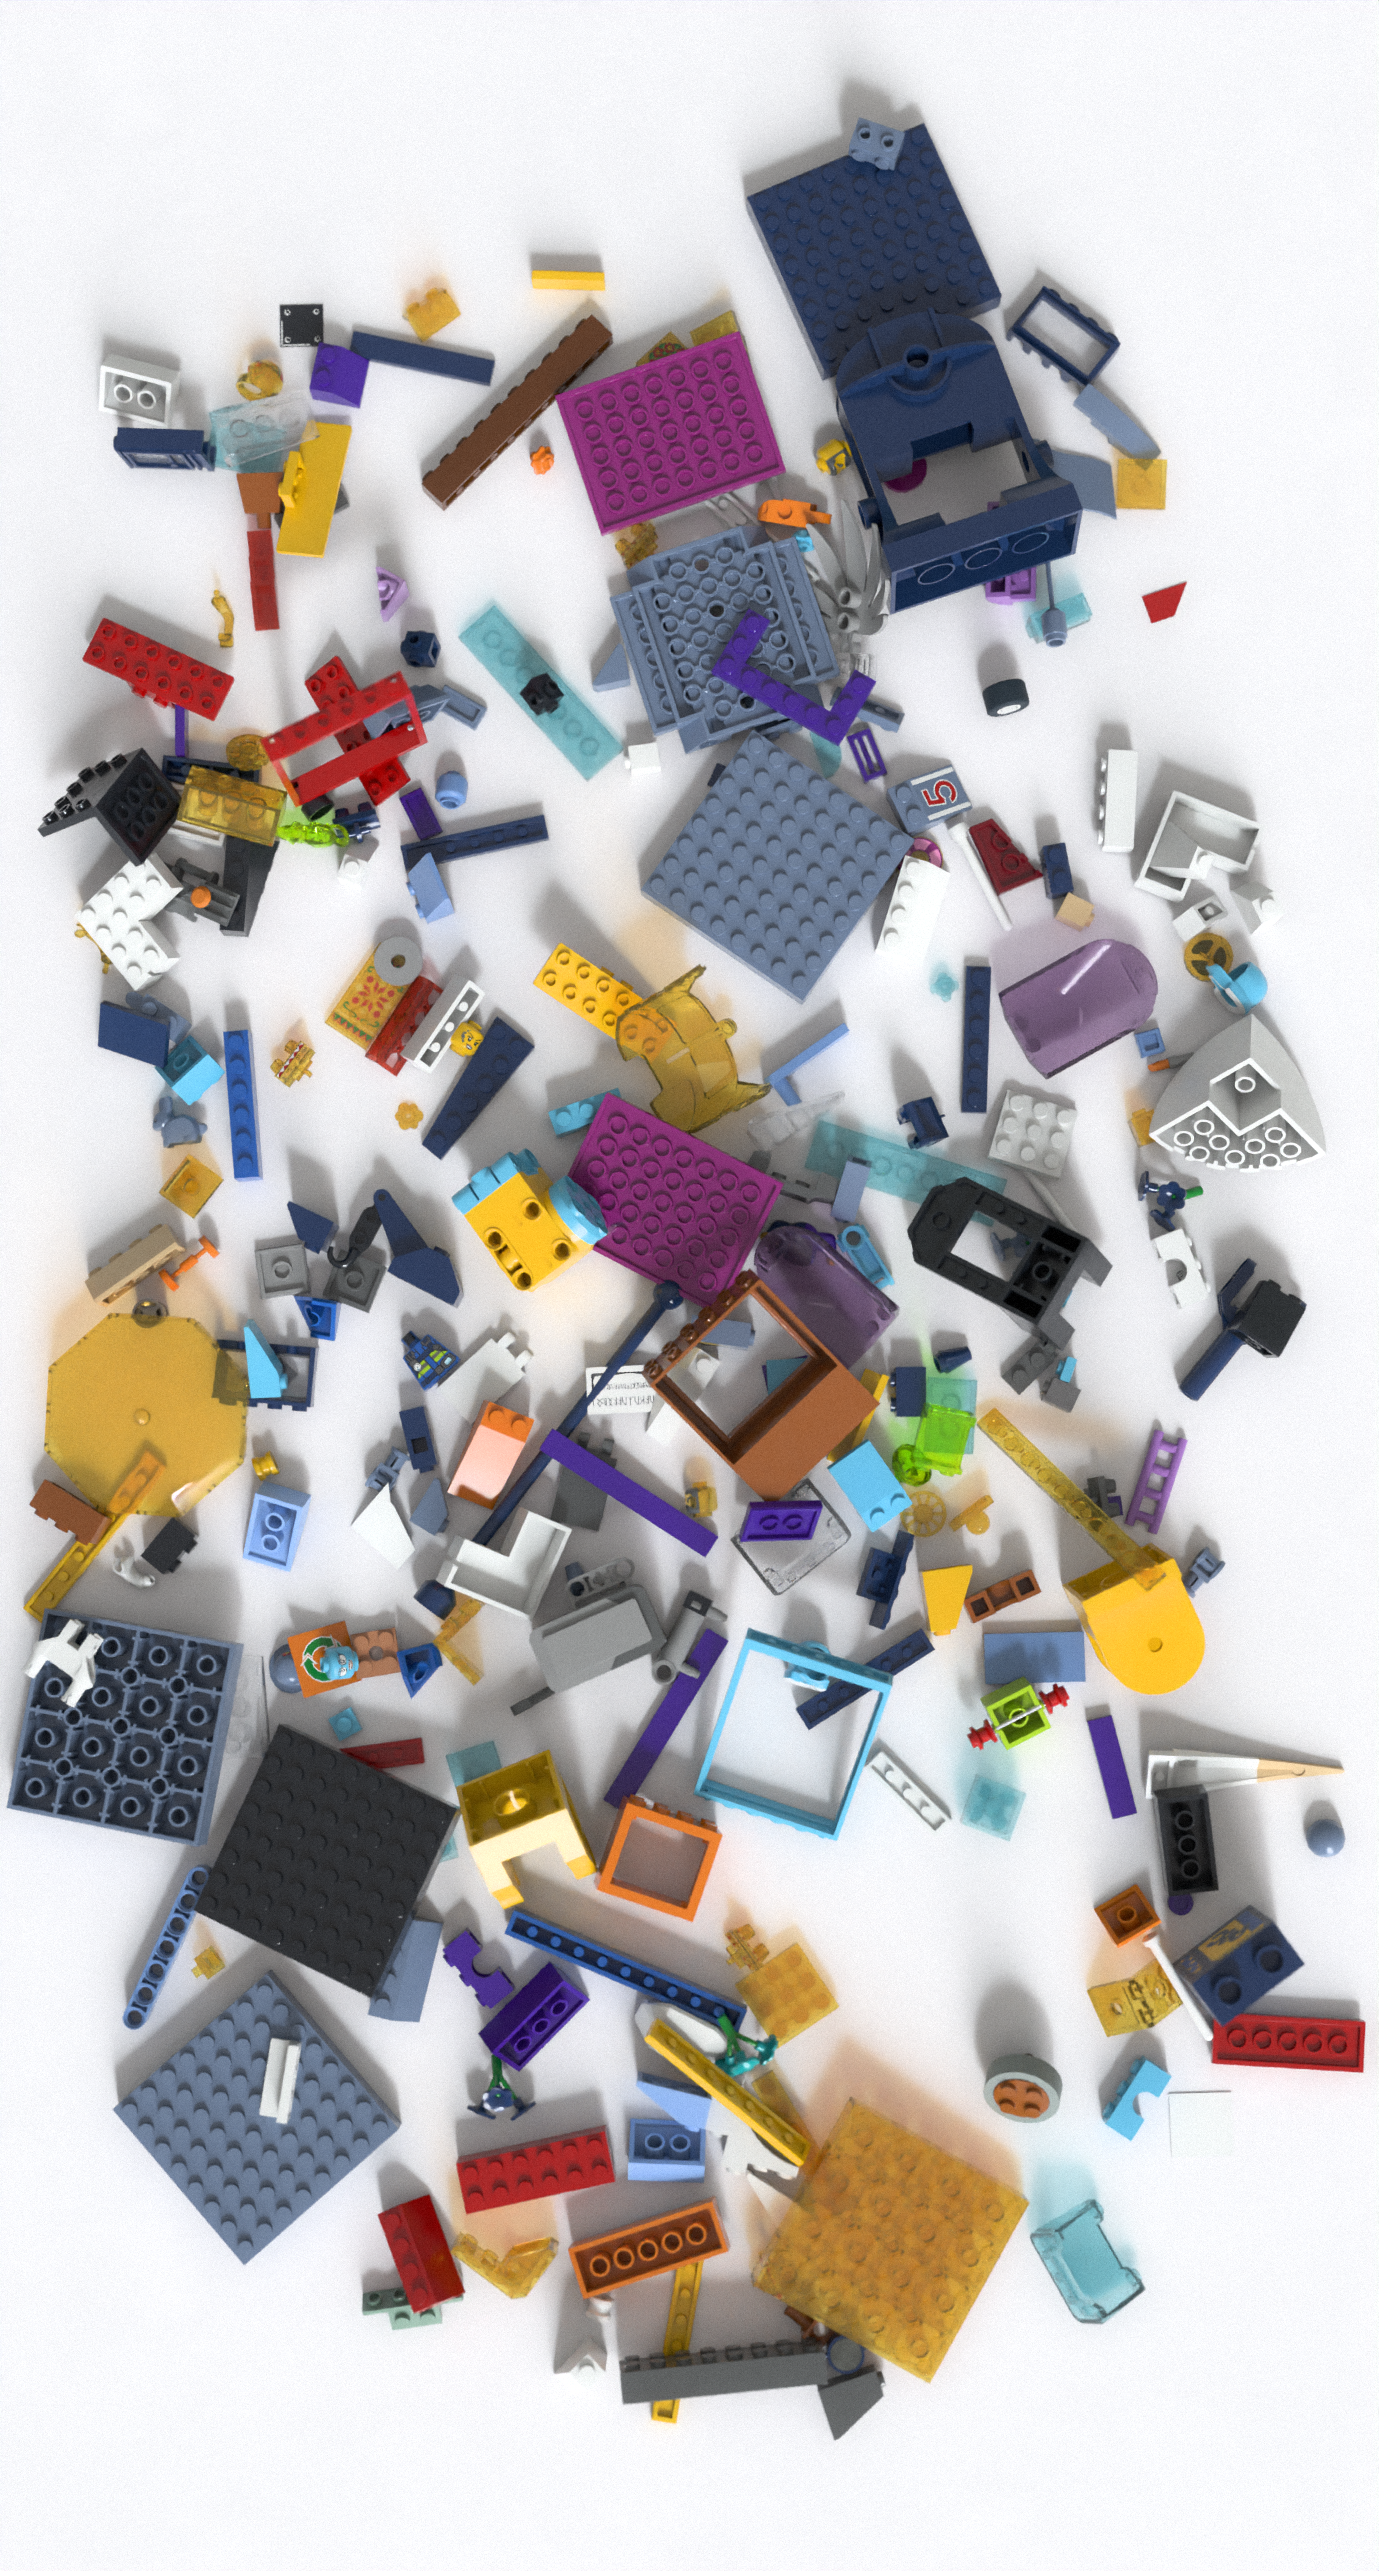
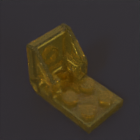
(527, 2258)

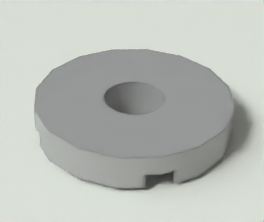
(391, 948)

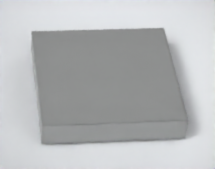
(282, 1271)

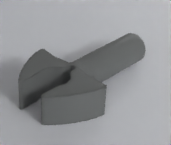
(529, 1702)

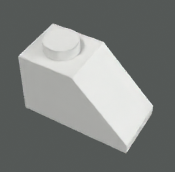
(357, 864)
(1199, 918)

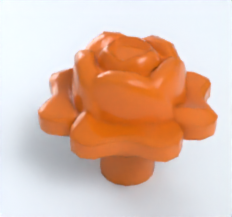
(542, 460)

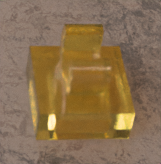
(208, 1963)

